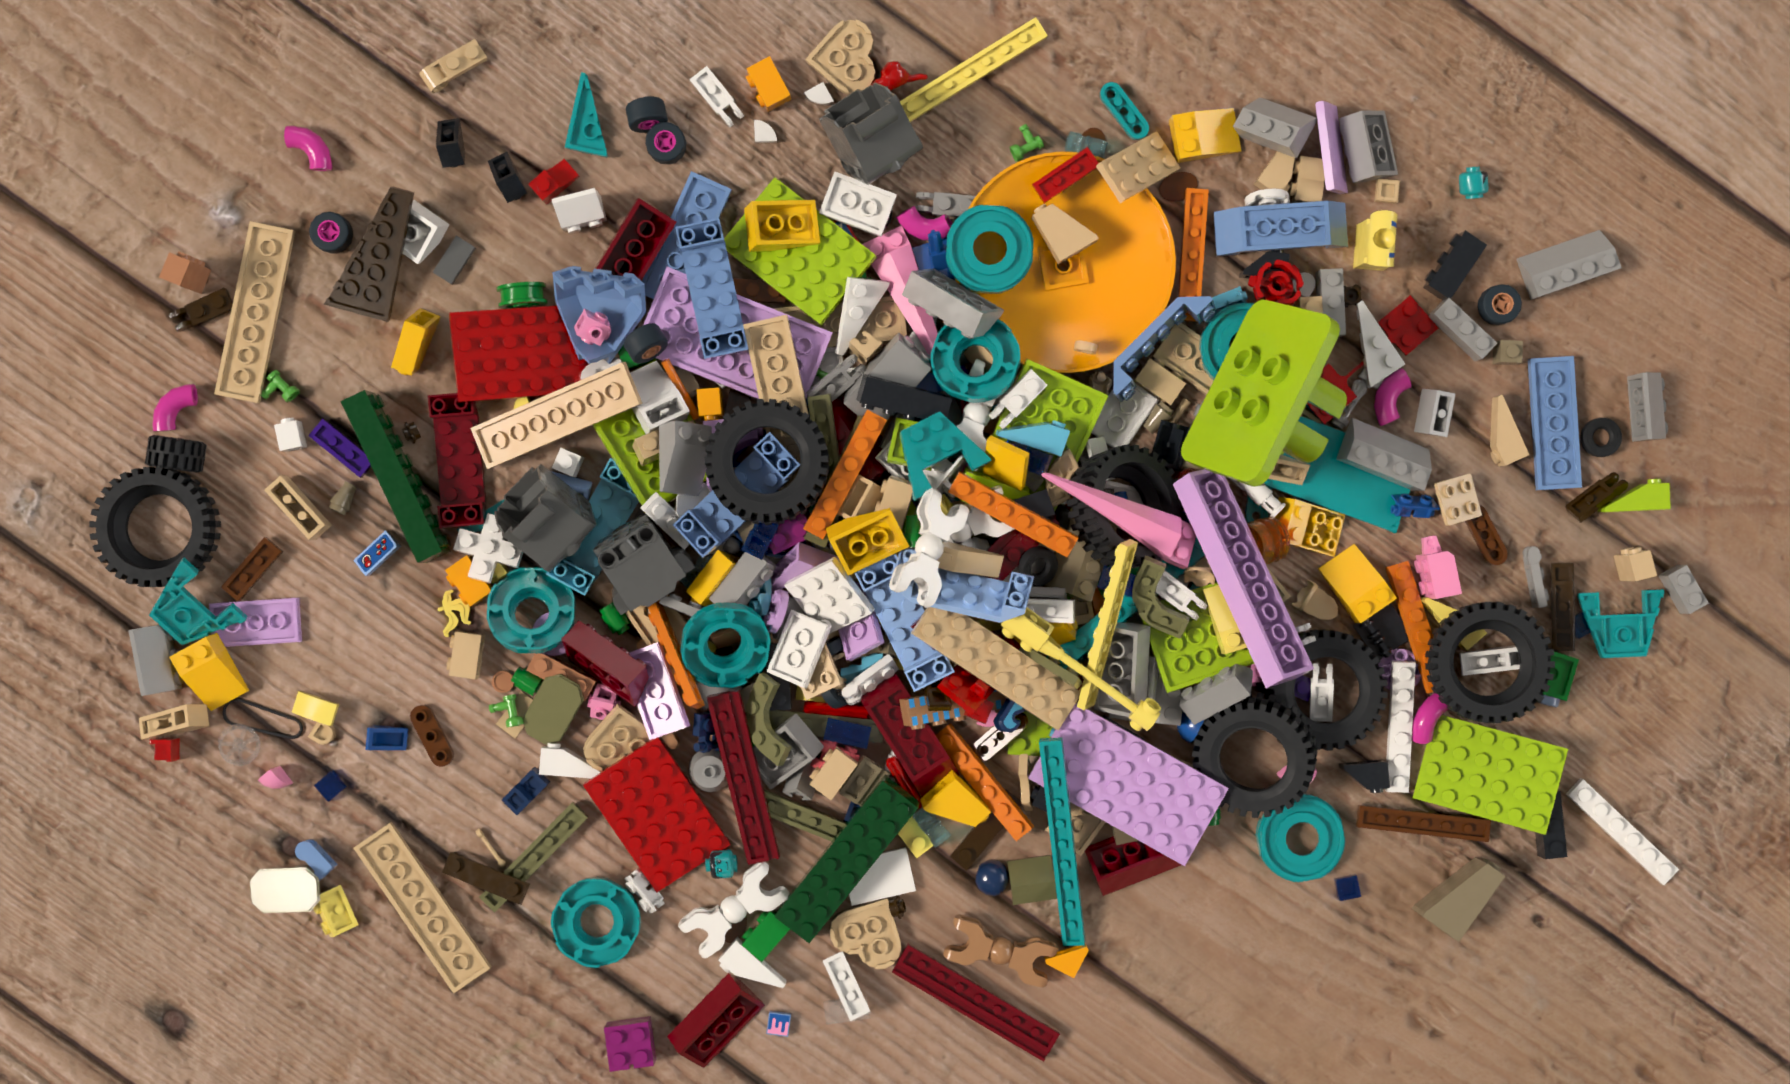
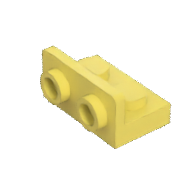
(335, 912)

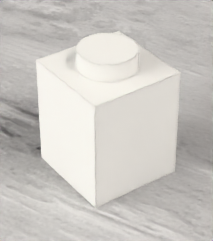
(290, 435)
(568, 462)

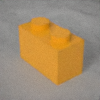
(768, 83)
(710, 404)
(471, 590)

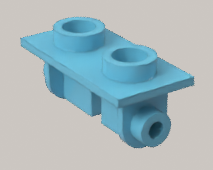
(1229, 298)

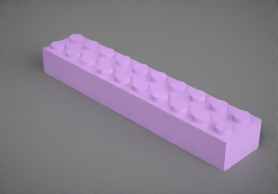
(1243, 577)

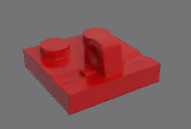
(965, 689)

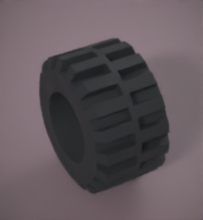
(175, 453)

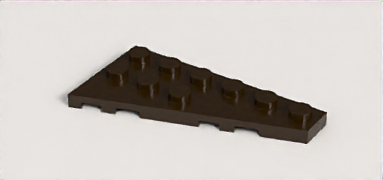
(374, 267)

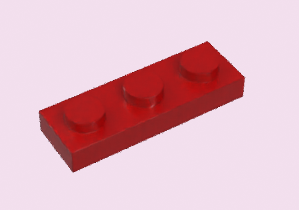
(1065, 175)

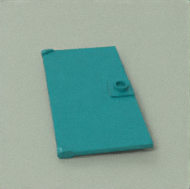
(1344, 486)

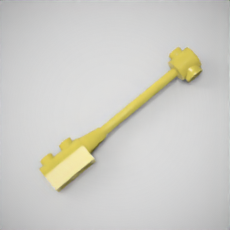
(1035, 635)

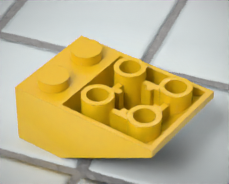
(1311, 526)

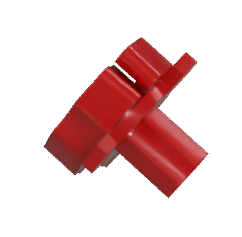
(1265, 286)

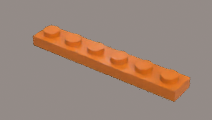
(1193, 244)
(844, 474)
(1013, 514)
(1412, 615)
(673, 656)
(984, 783)

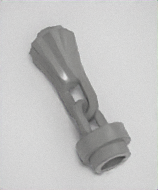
(1359, 388)

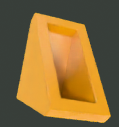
(1068, 959)

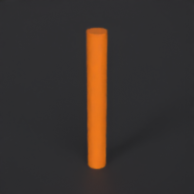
(679, 385)

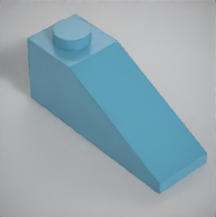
(1041, 436)

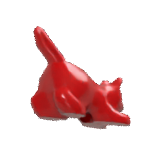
(894, 76)

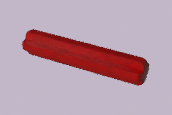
(846, 711)
(902, 778)

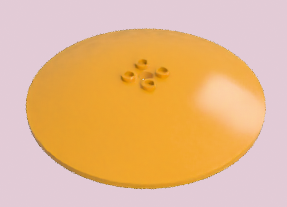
(1109, 286)

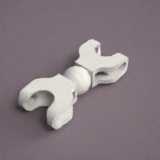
(977, 414)
(980, 522)
(922, 565)
(733, 909)

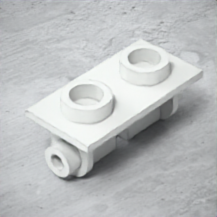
(647, 898)

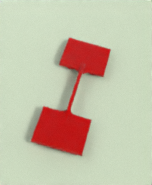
(1405, 327)

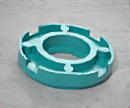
(984, 277)
(1217, 336)
(976, 389)
(522, 585)
(725, 670)
(1299, 868)
(579, 945)

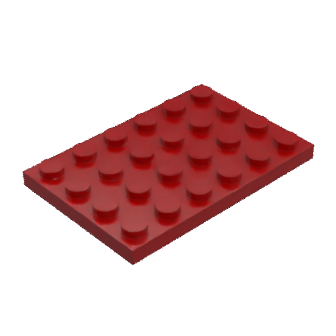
(512, 353)
(656, 813)

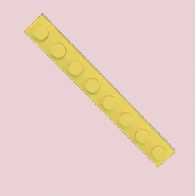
(973, 69)
(1108, 619)

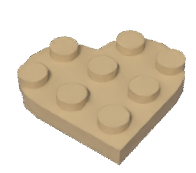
(844, 56)
(614, 738)
(868, 932)

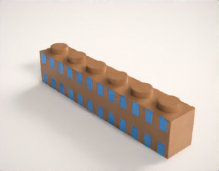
(916, 712)

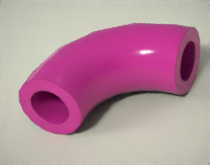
(311, 144)
(920, 226)
(1387, 396)
(170, 404)
(1426, 719)

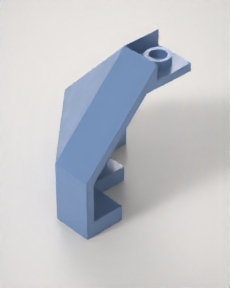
(613, 295)

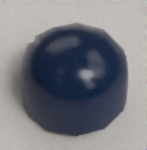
(992, 877)

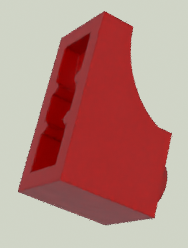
(553, 181)

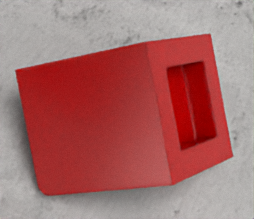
(166, 748)

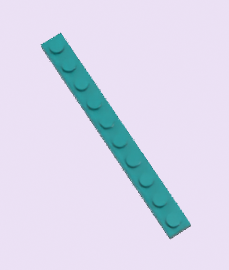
(1084, 636)
(1062, 841)

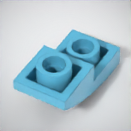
(762, 600)
(853, 671)

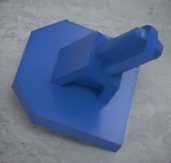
(933, 254)

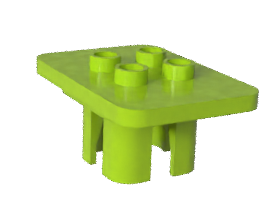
(1262, 393)

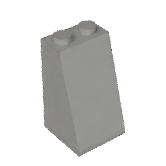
(895, 362)

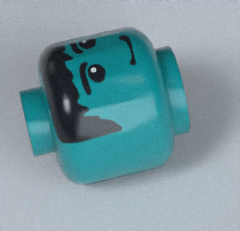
(1473, 183)
(722, 864)

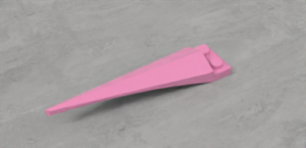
(894, 265)
(1157, 530)

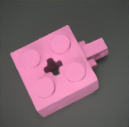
(1436, 570)

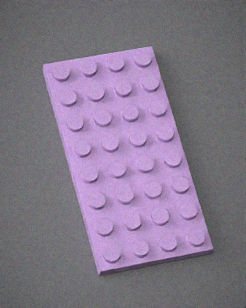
(676, 317)
(1135, 785)

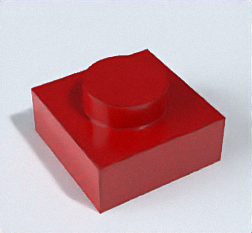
(982, 713)

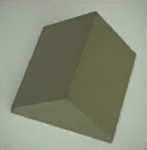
(1032, 879)

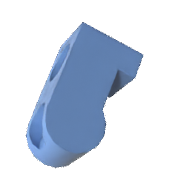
(315, 857)

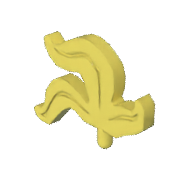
(458, 605)

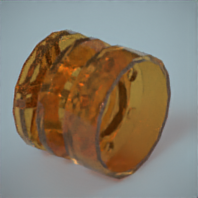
(1270, 538)

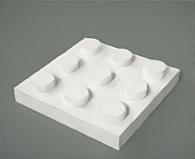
(829, 595)

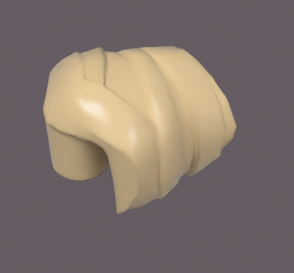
(1100, 382)

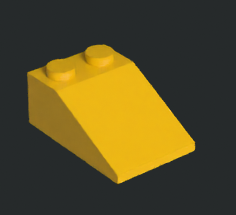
(1204, 134)
(781, 224)
(866, 539)
(1357, 584)
(210, 671)

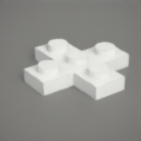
(487, 550)

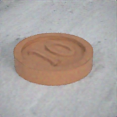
(502, 681)

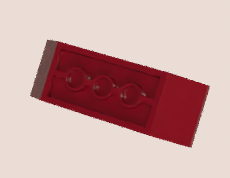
(458, 461)
(915, 749)

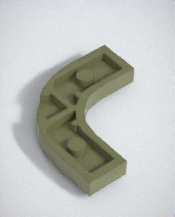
(1149, 605)
(758, 720)

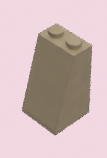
(1461, 897)

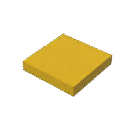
(1007, 463)

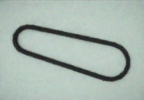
(266, 709)

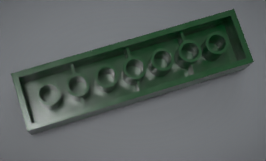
(396, 476)
(847, 859)

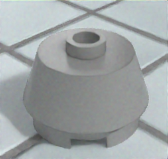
(707, 771)

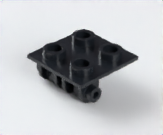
(1382, 631)

